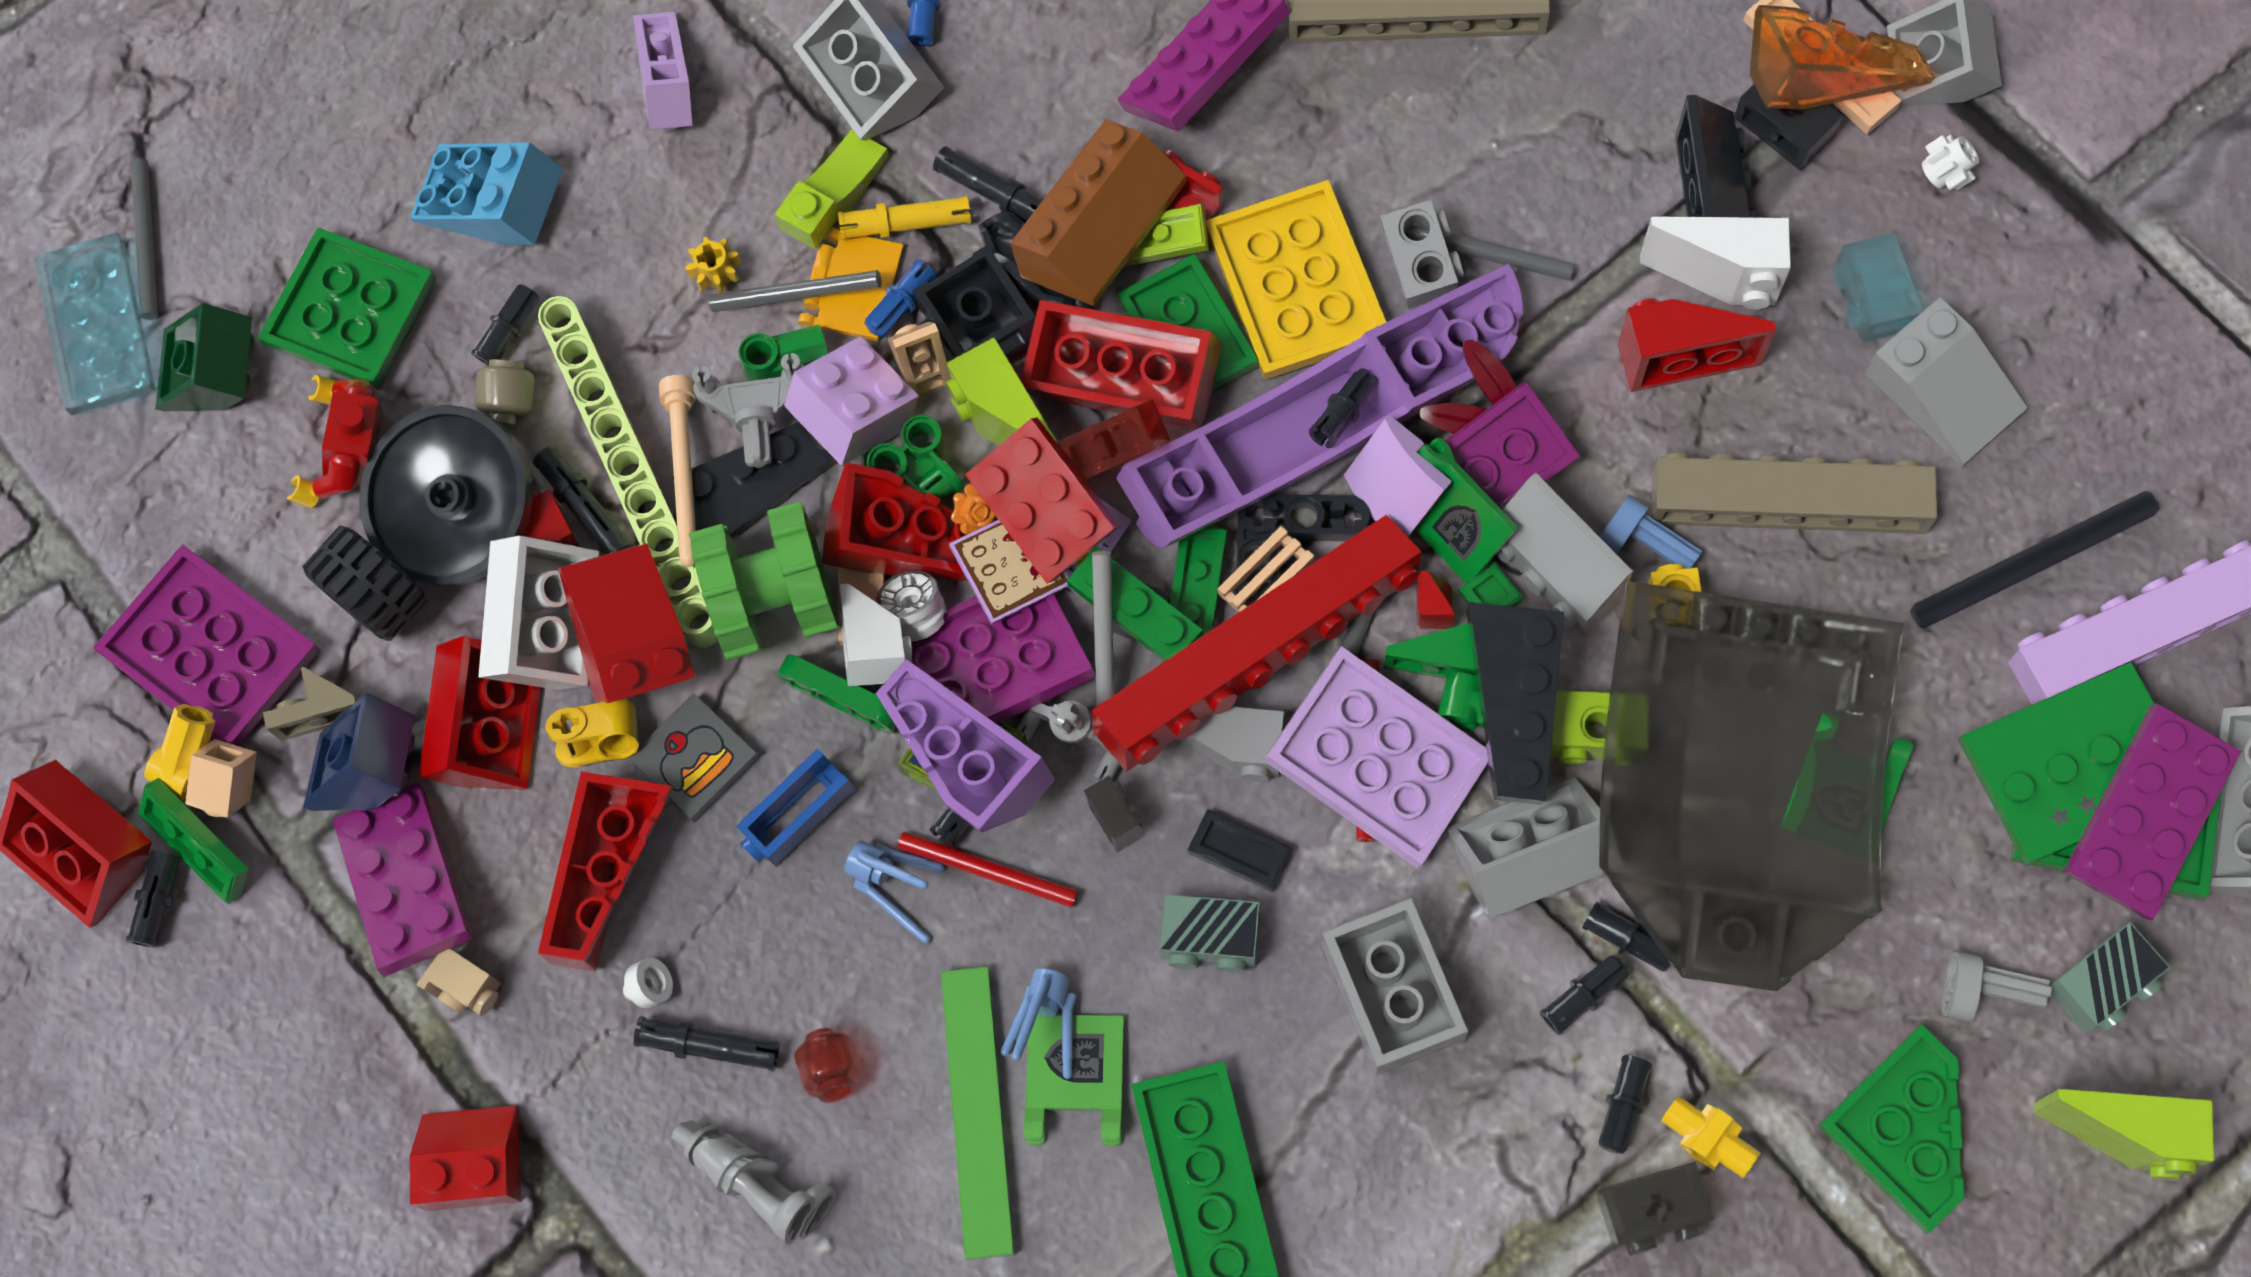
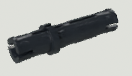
(1007, 194)
(572, 490)
(705, 1043)

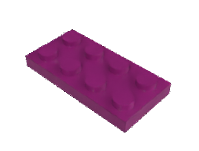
(1201, 59)
(2152, 811)
(401, 881)

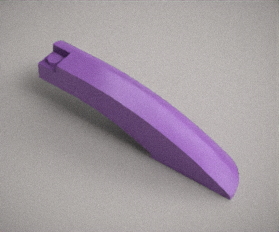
(1268, 439)

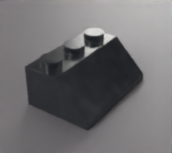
(1711, 161)

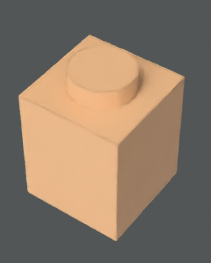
(220, 778)

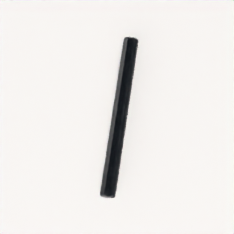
(2034, 559)

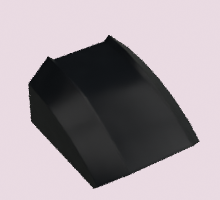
(976, 305)

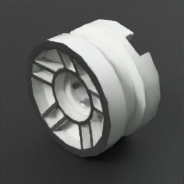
(914, 600)

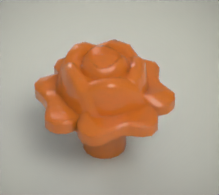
(971, 510)

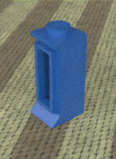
(783, 797)

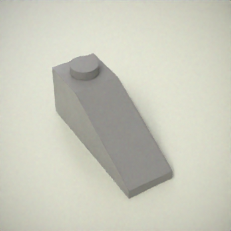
(1239, 740)

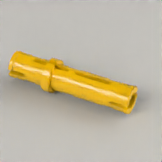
(904, 217)

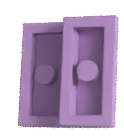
(1395, 477)

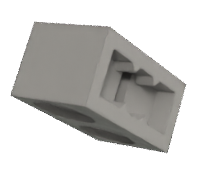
(1412, 255)

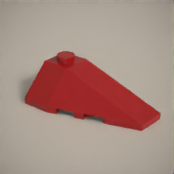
(888, 527)

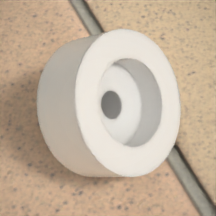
(647, 983)

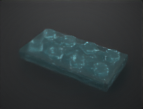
(94, 324)

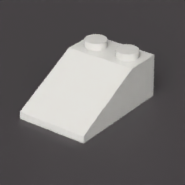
(1722, 256)

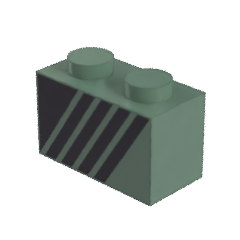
(1209, 933)
(2108, 979)

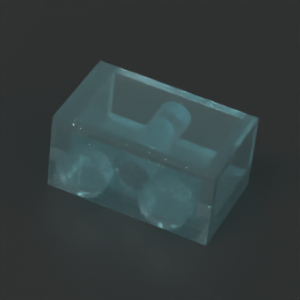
(1876, 287)

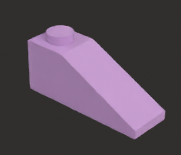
(663, 71)

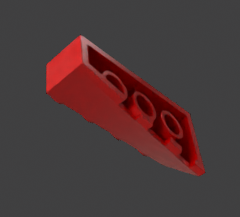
(600, 849)

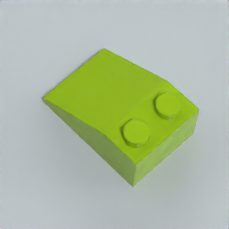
(990, 393)
(2138, 1130)

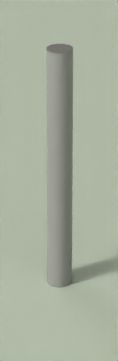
(1103, 625)

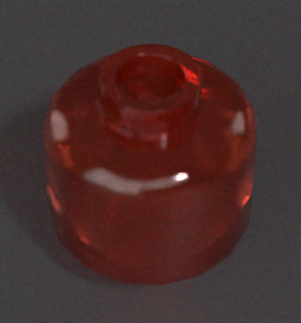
(828, 1065)

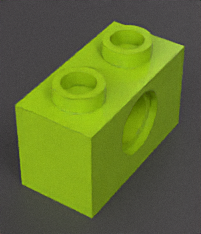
(1569, 736)

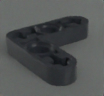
(1252, 536)

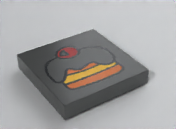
(694, 756)

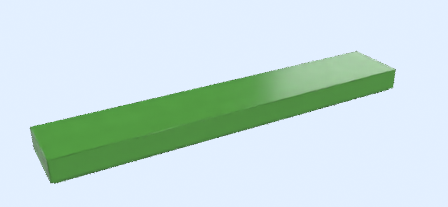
(977, 1114)

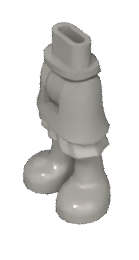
(746, 1172)

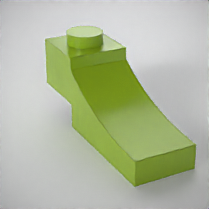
(832, 188)

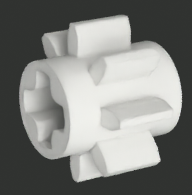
(1950, 162)

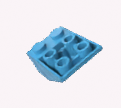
(488, 191)

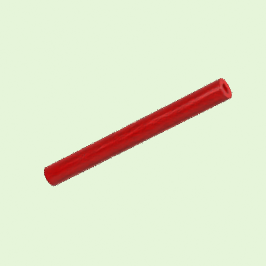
(988, 869)

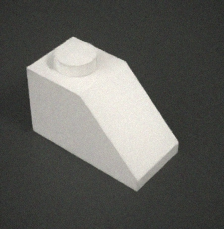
(870, 639)

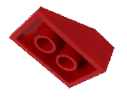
(1688, 341)
(625, 624)

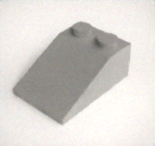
(1947, 382)

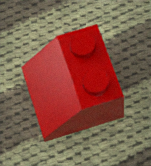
(466, 1159)

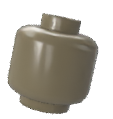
(504, 390)

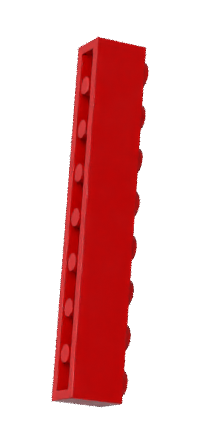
(1256, 643)

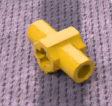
(1711, 1137)

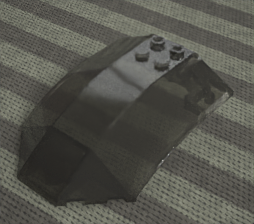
(1700, 763)

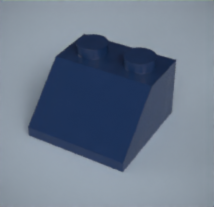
(361, 757)

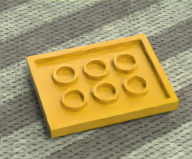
(1295, 278)

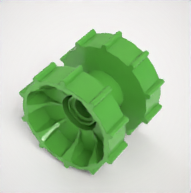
(763, 581)

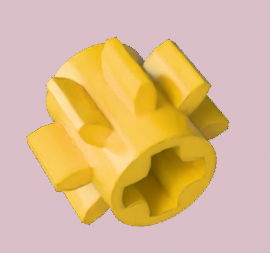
(707, 254)

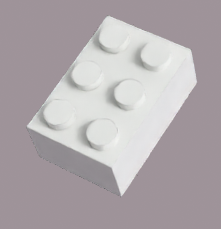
(527, 616)

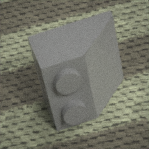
(1957, 46)

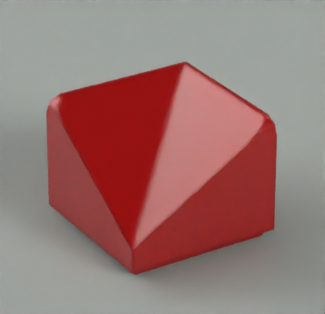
(1434, 602)

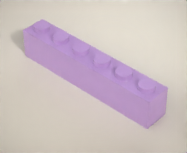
(2137, 628)

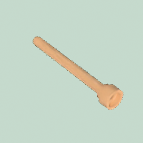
(677, 397)

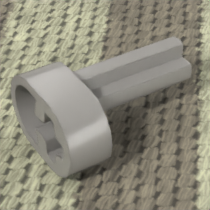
(1969, 978)

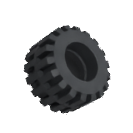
(365, 583)

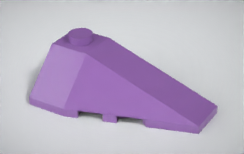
(968, 757)

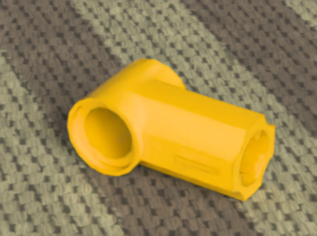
(187, 732)

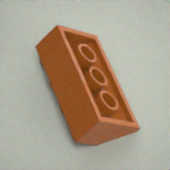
(1097, 213)

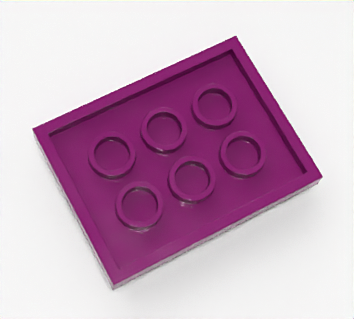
(206, 645)
(1007, 663)

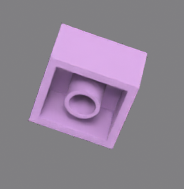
(850, 400)

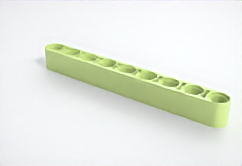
(620, 452)

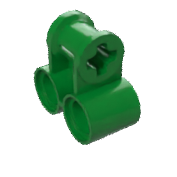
(919, 466)

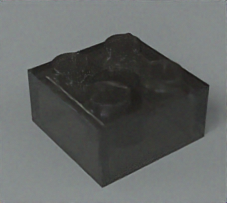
(1111, 811)

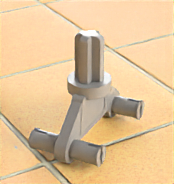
(748, 405)
(1070, 724)

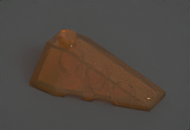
(1819, 64)

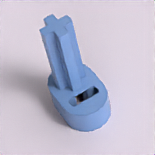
(1633, 522)

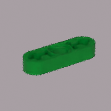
(835, 692)

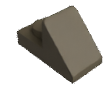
(300, 717)

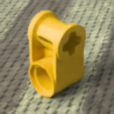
(597, 732)

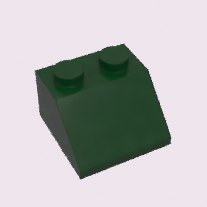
(205, 360)

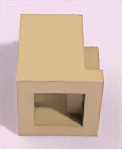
(460, 983)

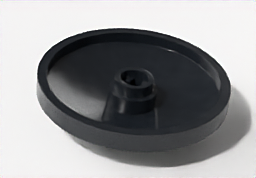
(443, 491)

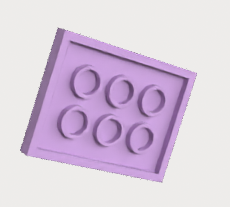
(1378, 757)

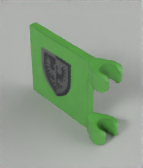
(1094, 1079)

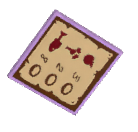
(1001, 572)

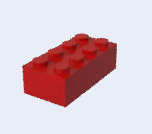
(1120, 363)

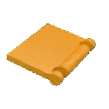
(847, 311)

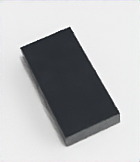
(1239, 850)

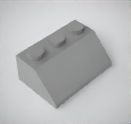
(867, 66)
(1562, 556)
(1530, 849)

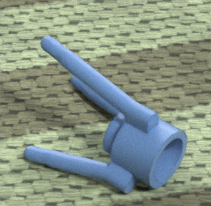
(874, 865)
(1044, 998)

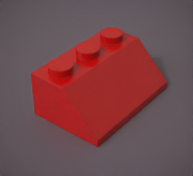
(476, 726)
(71, 841)

